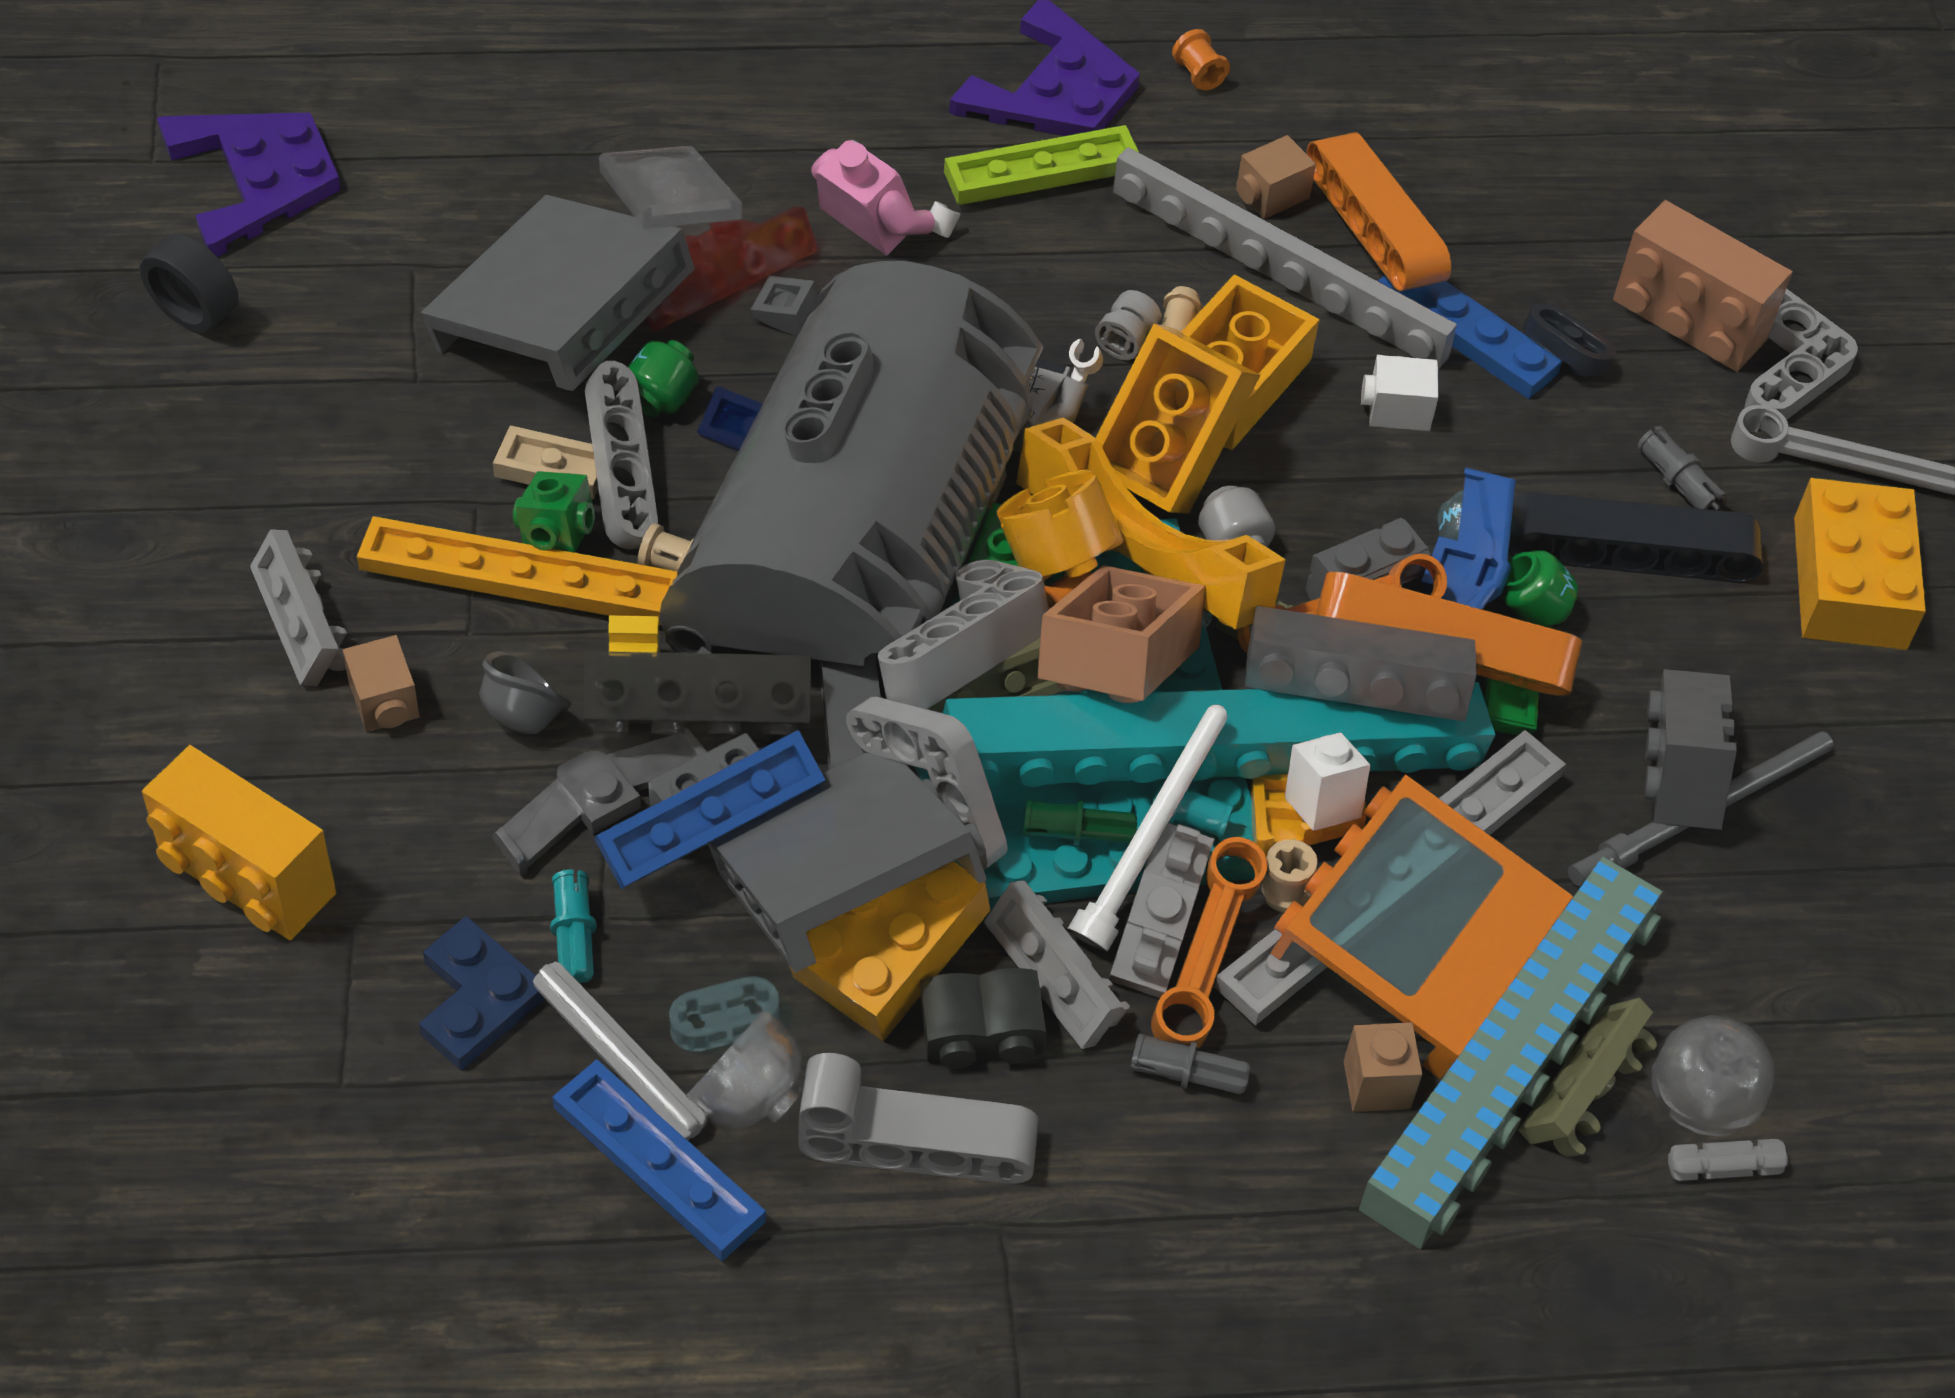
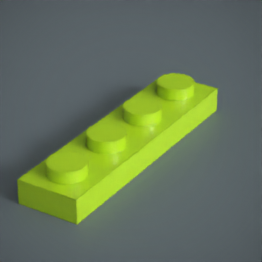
(1036, 165)

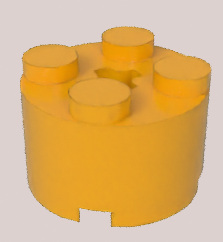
(1060, 525)

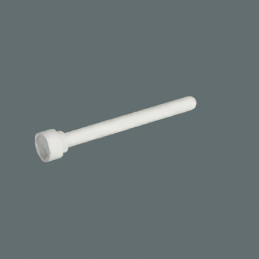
(1098, 920)

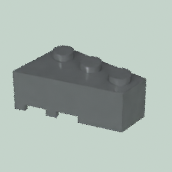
(1690, 749)

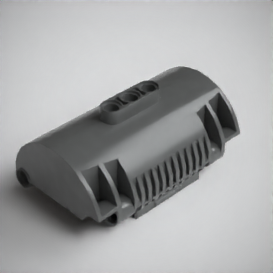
(861, 471)

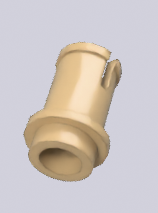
(1180, 307)

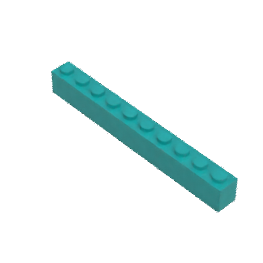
(1105, 740)

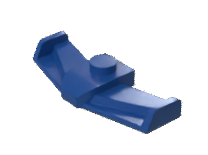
(1478, 560)

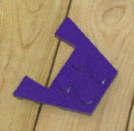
(1068, 93)
(272, 158)

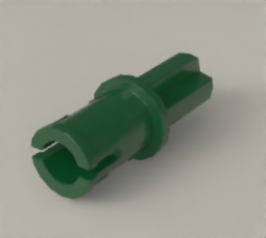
(1078, 823)

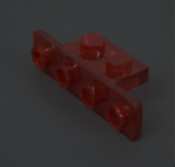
(734, 257)

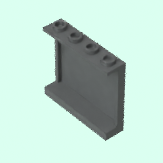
(562, 287)
(841, 848)

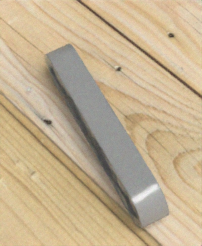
(613, 453)

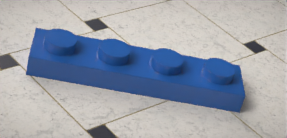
(1488, 338)
(709, 809)
(659, 1160)

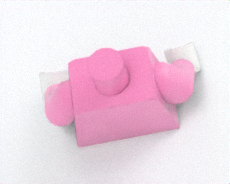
(873, 199)

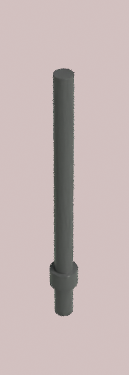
(1624, 848)

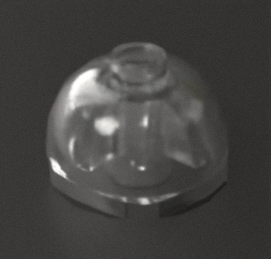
(1714, 1075)
(751, 1077)

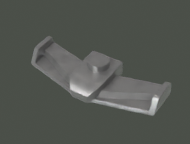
(592, 790)

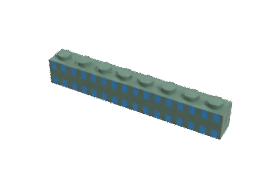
(1509, 1053)

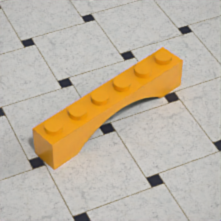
(1234, 571)

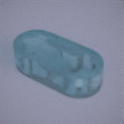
(722, 1011)

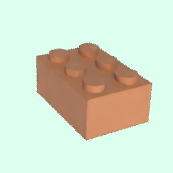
(1701, 285)
(1120, 633)

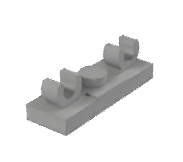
(297, 608)
(1161, 910)
(1064, 972)

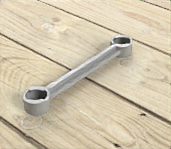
(1832, 451)

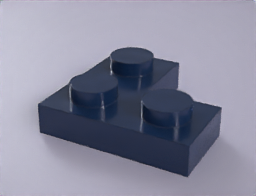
(489, 995)

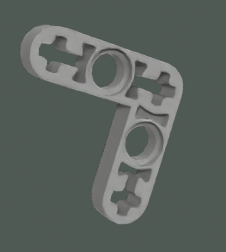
(1805, 355)
(941, 747)

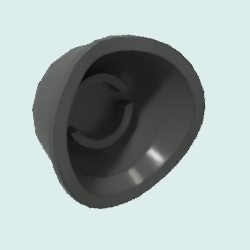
(518, 694)

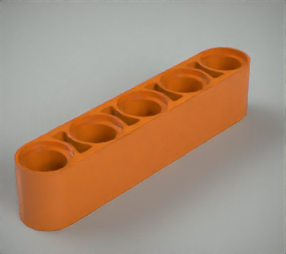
(1379, 212)
(1505, 646)

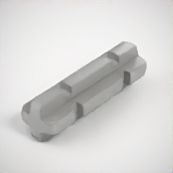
(1727, 1159)

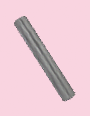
(618, 1049)

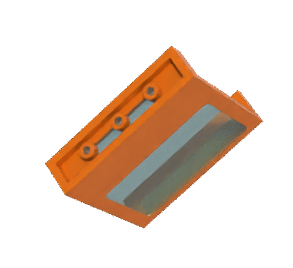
(1425, 917)

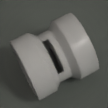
(1127, 325)

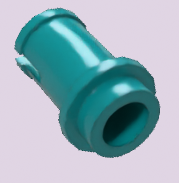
(1203, 813)

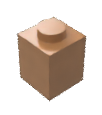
(1275, 177)
(381, 683)
(1382, 1067)

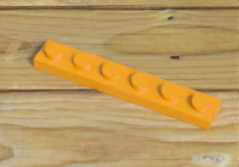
(512, 569)

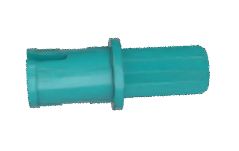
(573, 924)

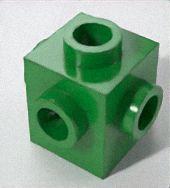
(555, 511)

